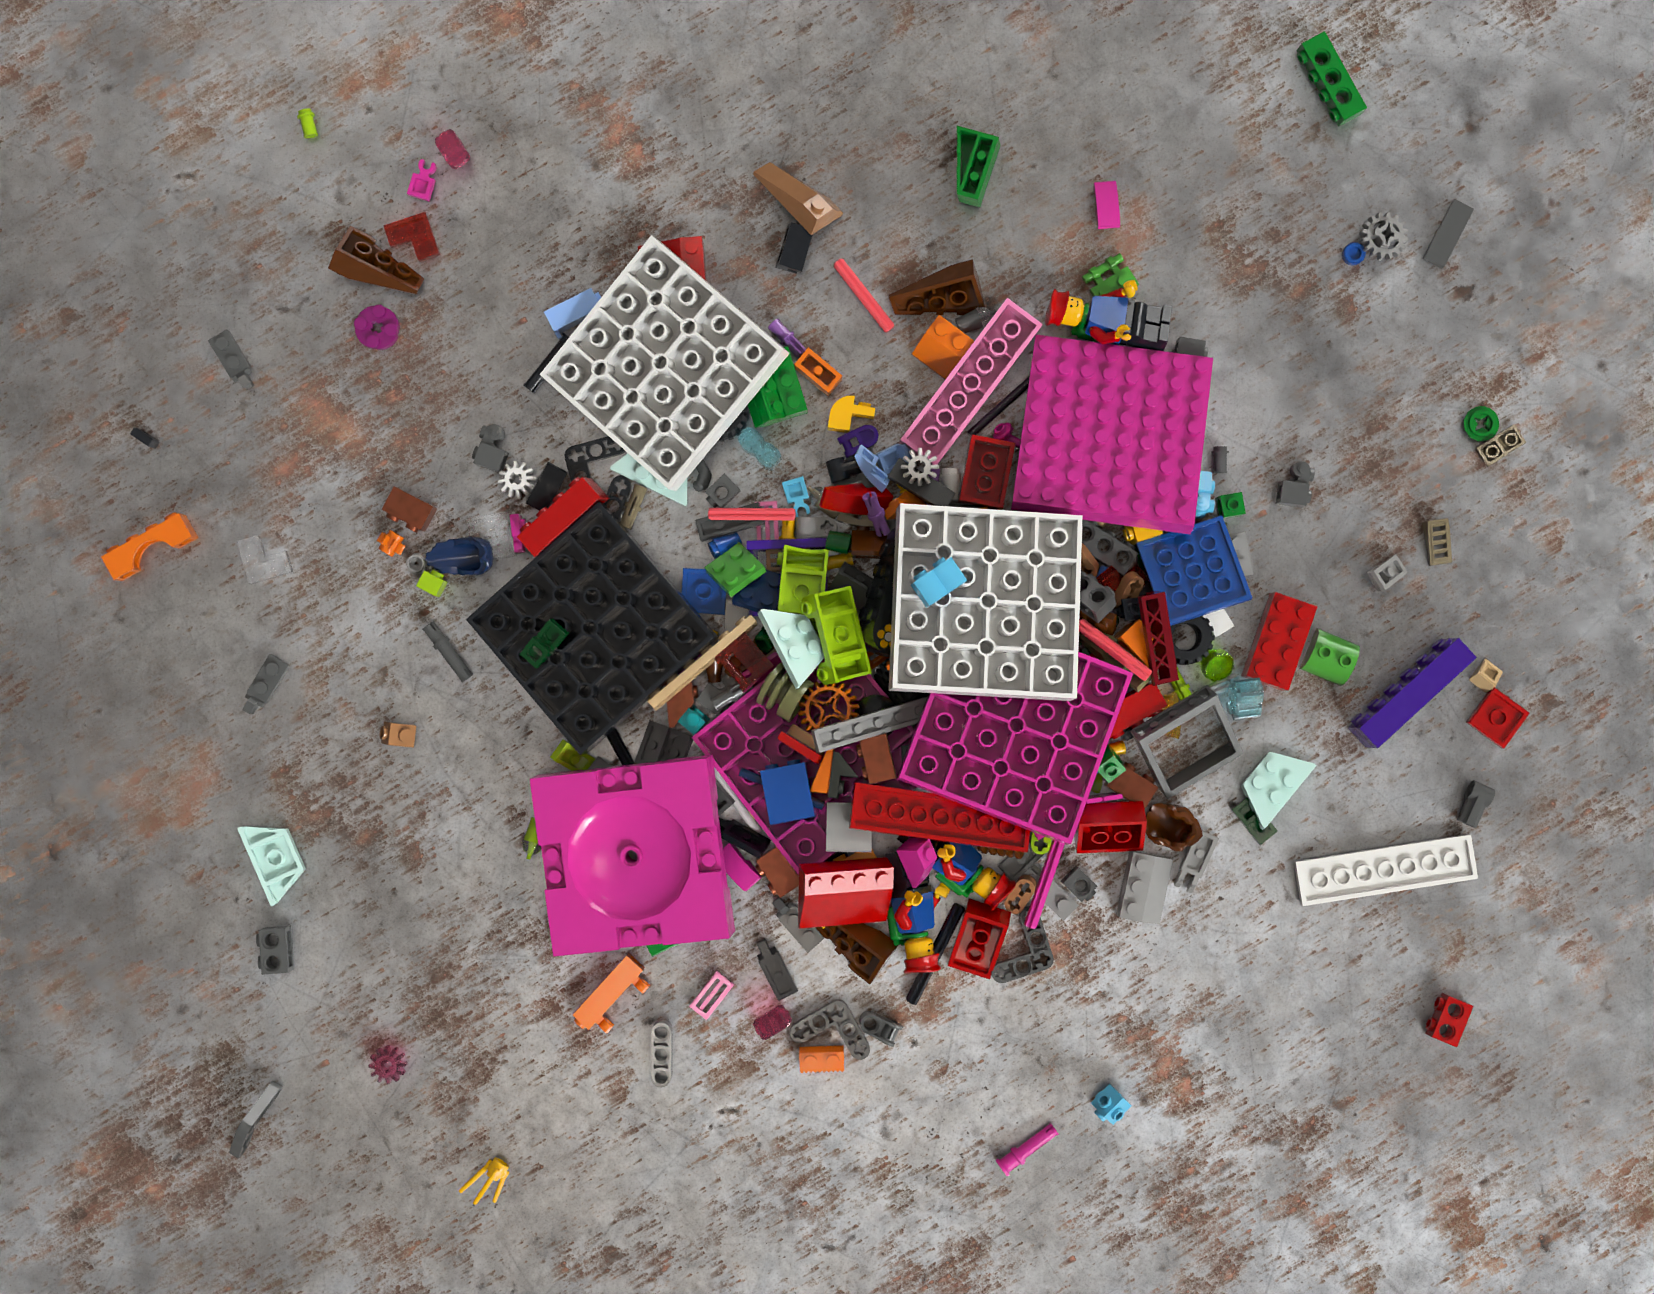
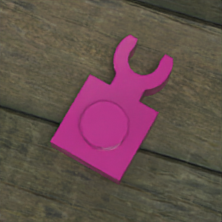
(421, 184)
(516, 523)

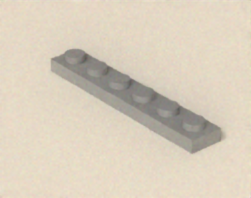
(868, 725)

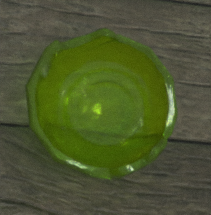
(1217, 665)

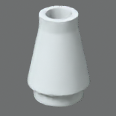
(951, 479)

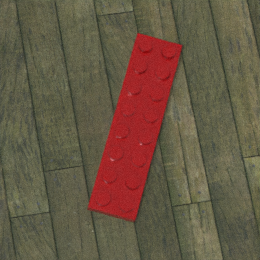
(932, 818)

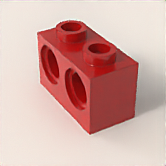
(1455, 1021)

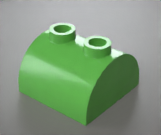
(1330, 657)

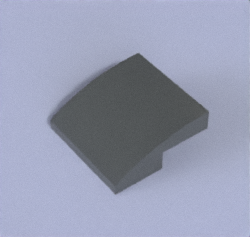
(662, 744)

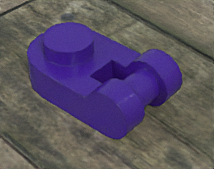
(866, 435)

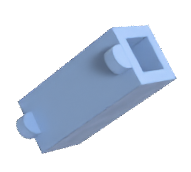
(571, 311)

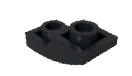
(546, 487)

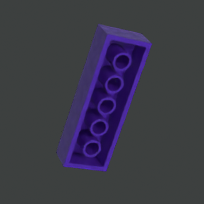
(1411, 692)

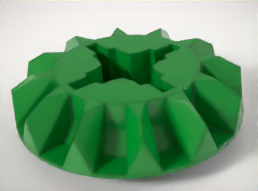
(1491, 423)

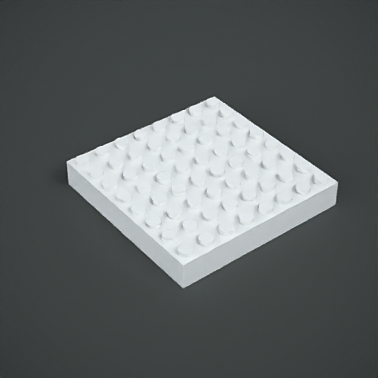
(664, 363)
(1010, 622)

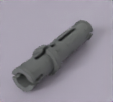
(448, 652)

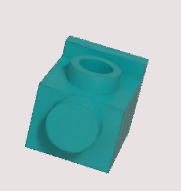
(694, 720)

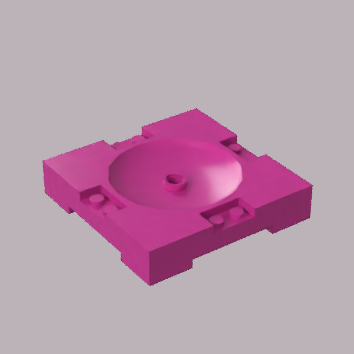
(594, 888)

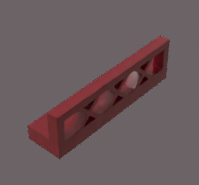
(1161, 637)

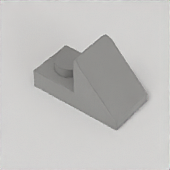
(1387, 573)

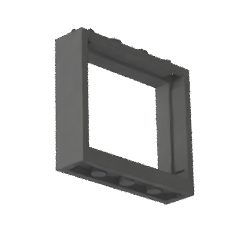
(1174, 717)

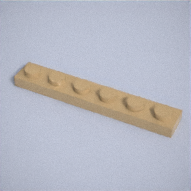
(694, 668)

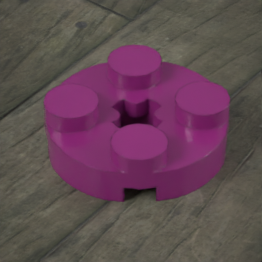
(364, 326)

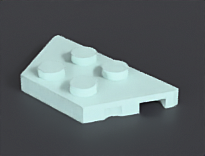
(630, 468)
(794, 642)
(1273, 784)
(273, 859)

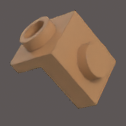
(398, 734)

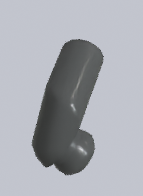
(703, 478)

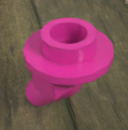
(1003, 432)

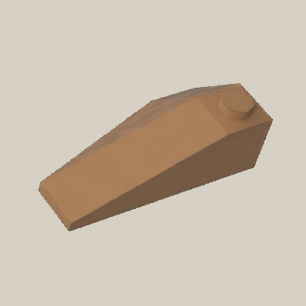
(803, 202)

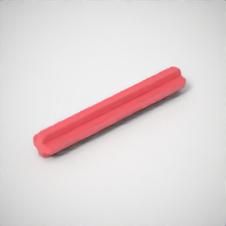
(863, 295)
(752, 514)
(1114, 650)

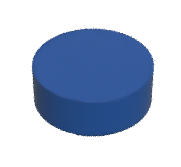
(1353, 253)

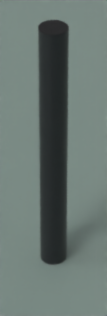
(1000, 407)

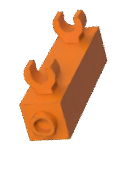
(608, 992)

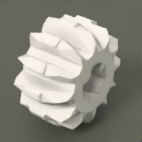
(912, 464)
(520, 472)

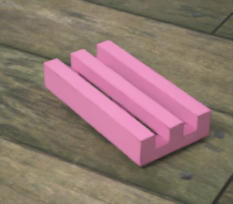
(766, 504)
(723, 980)

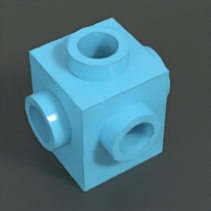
(1110, 1105)

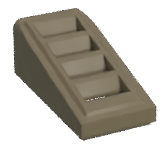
(1446, 541)

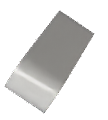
(657, 1063)

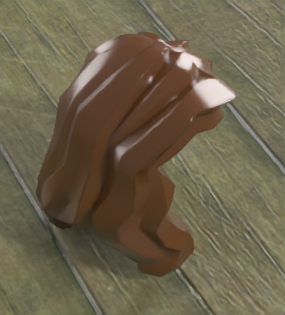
(1172, 826)

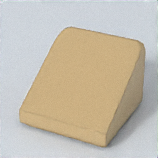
(1486, 676)

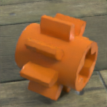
(391, 543)

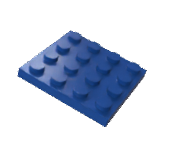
(1195, 570)

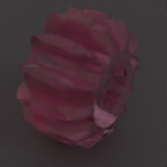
(452, 149)
(772, 1022)
(392, 1071)

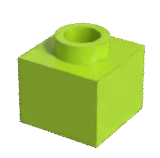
(432, 583)

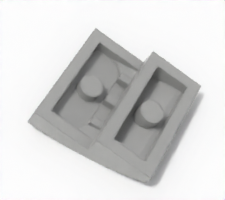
(839, 836)

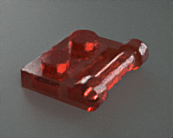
(749, 656)

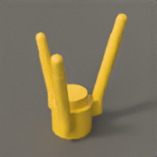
(496, 1170)

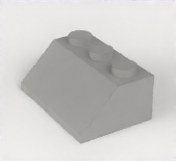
(1144, 887)

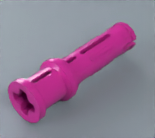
(1018, 1155)

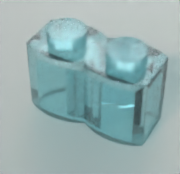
(754, 445)
(1245, 699)

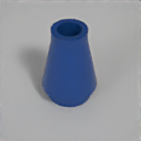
(721, 544)

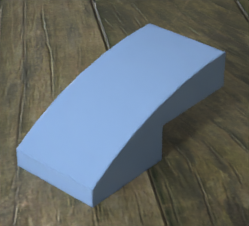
(867, 462)

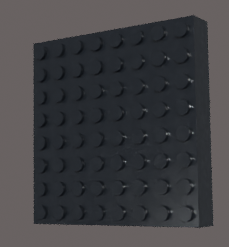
(622, 623)

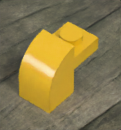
(842, 413)

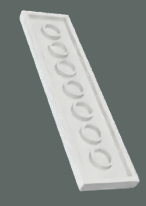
(1385, 870)

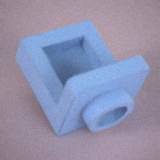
(890, 455)

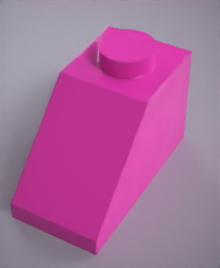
(917, 859)

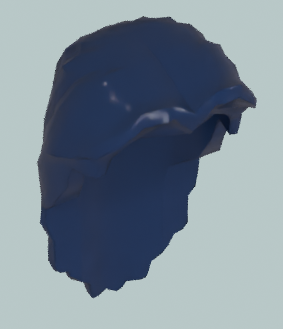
(461, 556)

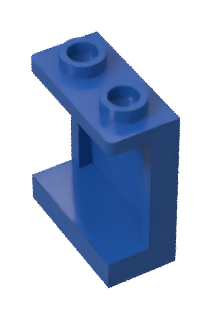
(787, 792)

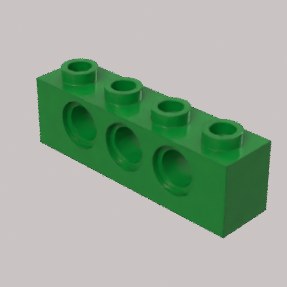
(1321, 47)

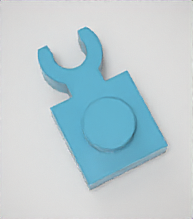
(795, 493)

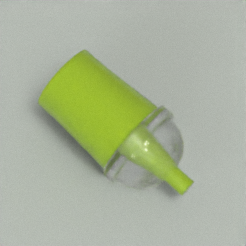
(530, 841)

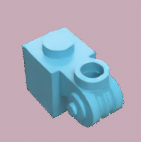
(1206, 488)

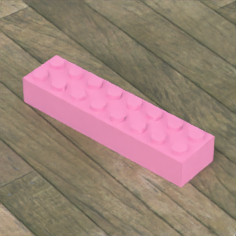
(972, 381)

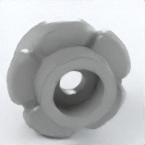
(410, 563)

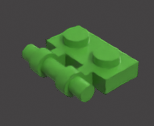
(1113, 282)

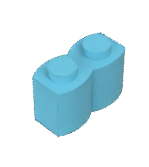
(938, 582)

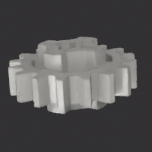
(1382, 237)

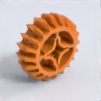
(833, 700)

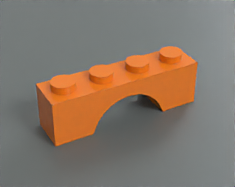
(125, 559)

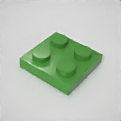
(735, 569)

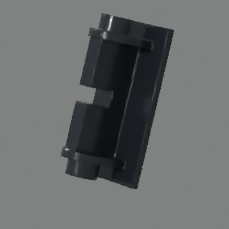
(1129, 609)

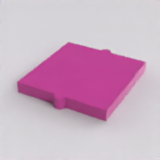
(1103, 797)

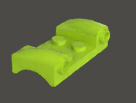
(801, 575)
(838, 634)

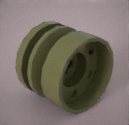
(781, 691)

